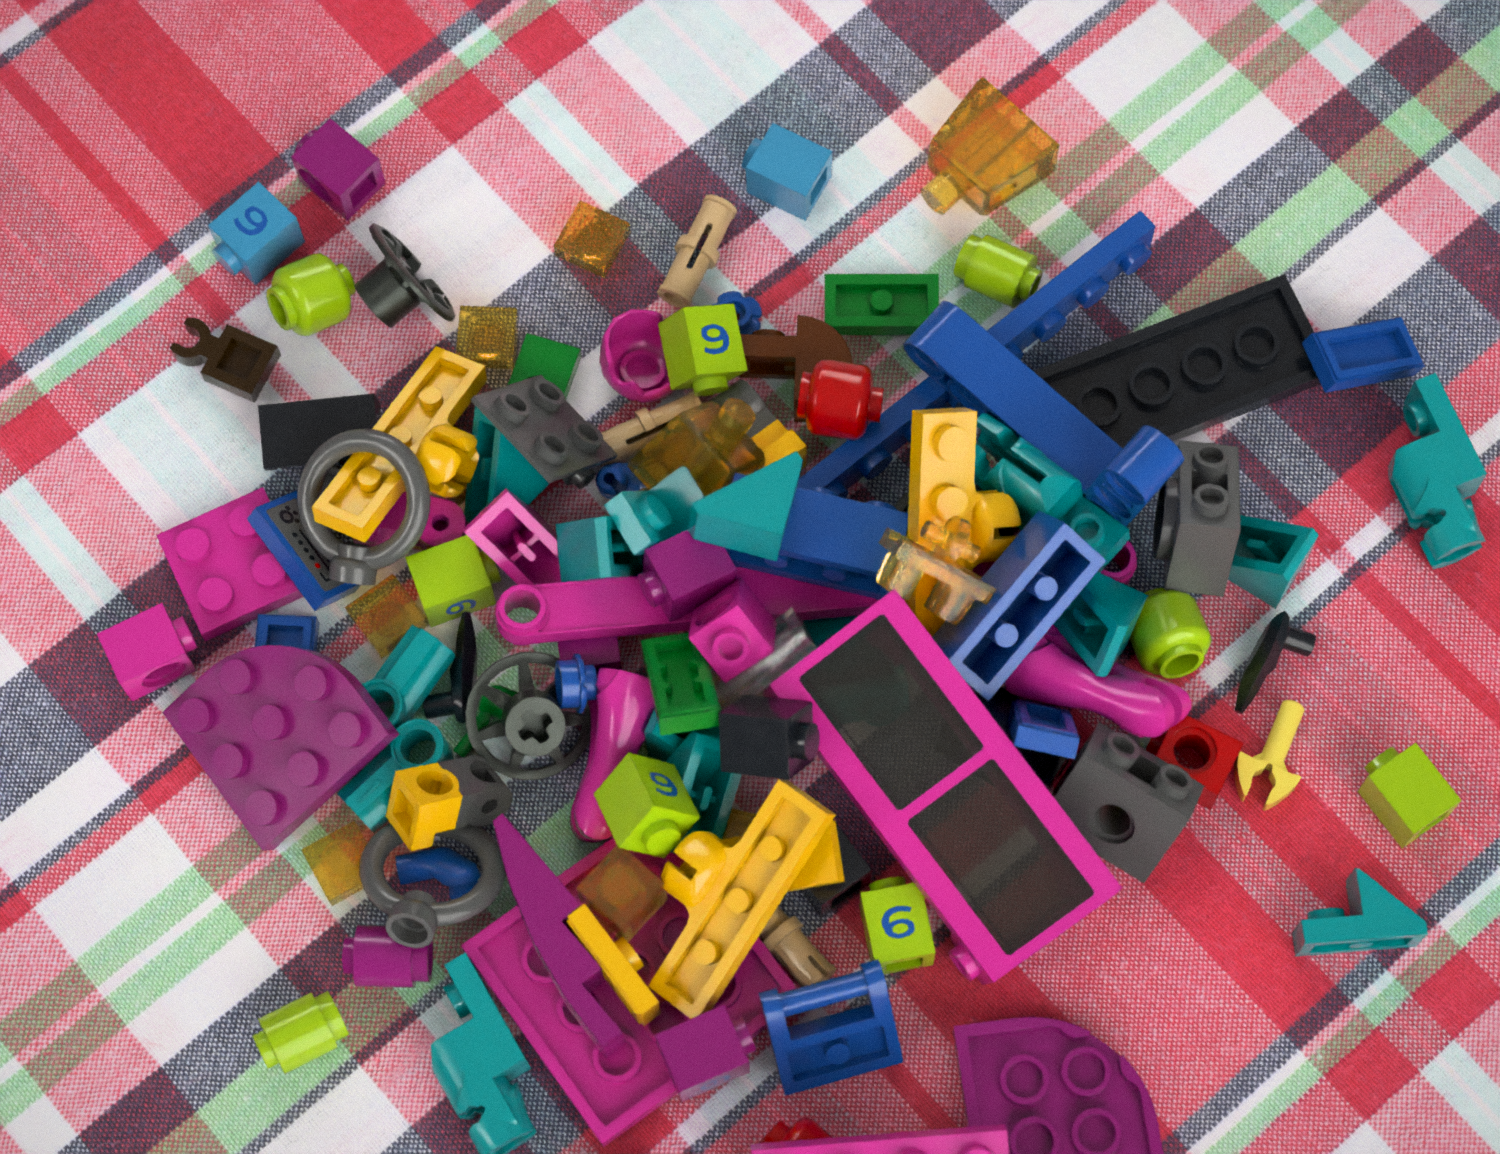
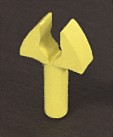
(1272, 757)

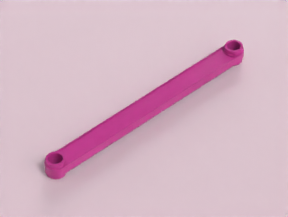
(620, 608)

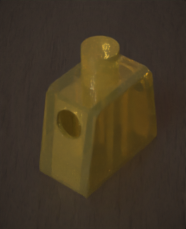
(986, 153)
(707, 442)

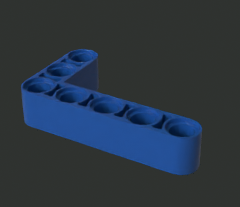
(996, 382)

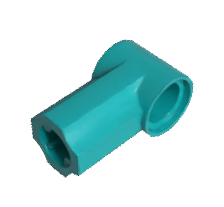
(410, 674)
(371, 789)

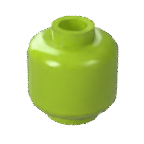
(310, 294)
(1170, 634)

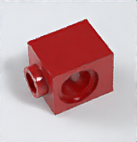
(1215, 747)

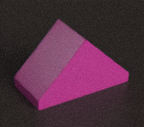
(517, 540)

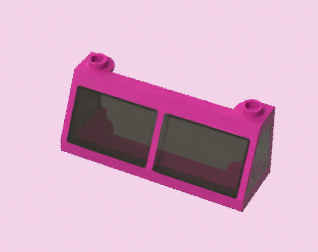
(946, 790)

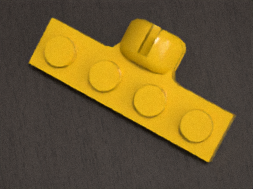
(423, 421)
(945, 487)
(734, 894)

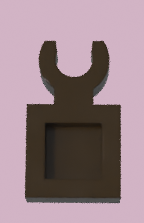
(232, 362)

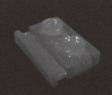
(791, 645)

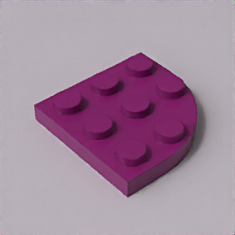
(279, 734)
(1053, 1089)

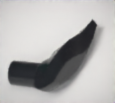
(1265, 655)
(462, 674)

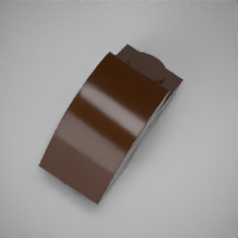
(778, 356)

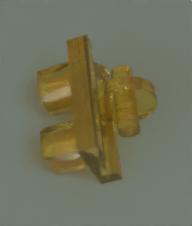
(955, 586)

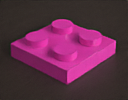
(226, 567)

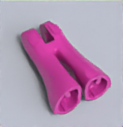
(1126, 697)
(616, 728)

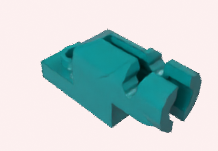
(1437, 475)
(1042, 486)
(478, 1064)

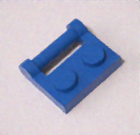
(834, 1044)

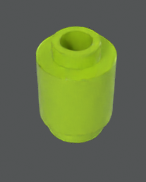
(998, 270)
(300, 1032)

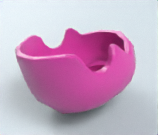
(634, 356)

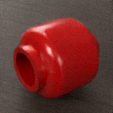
(839, 399)

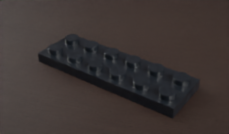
(1193, 366)

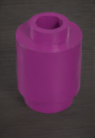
(382, 962)

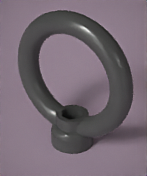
(354, 561)
(416, 913)

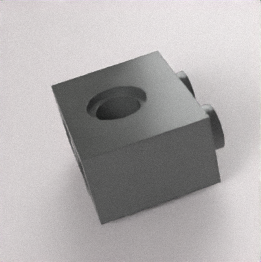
(1199, 519)
(1126, 801)

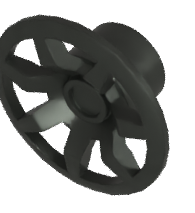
(392, 286)
(529, 720)

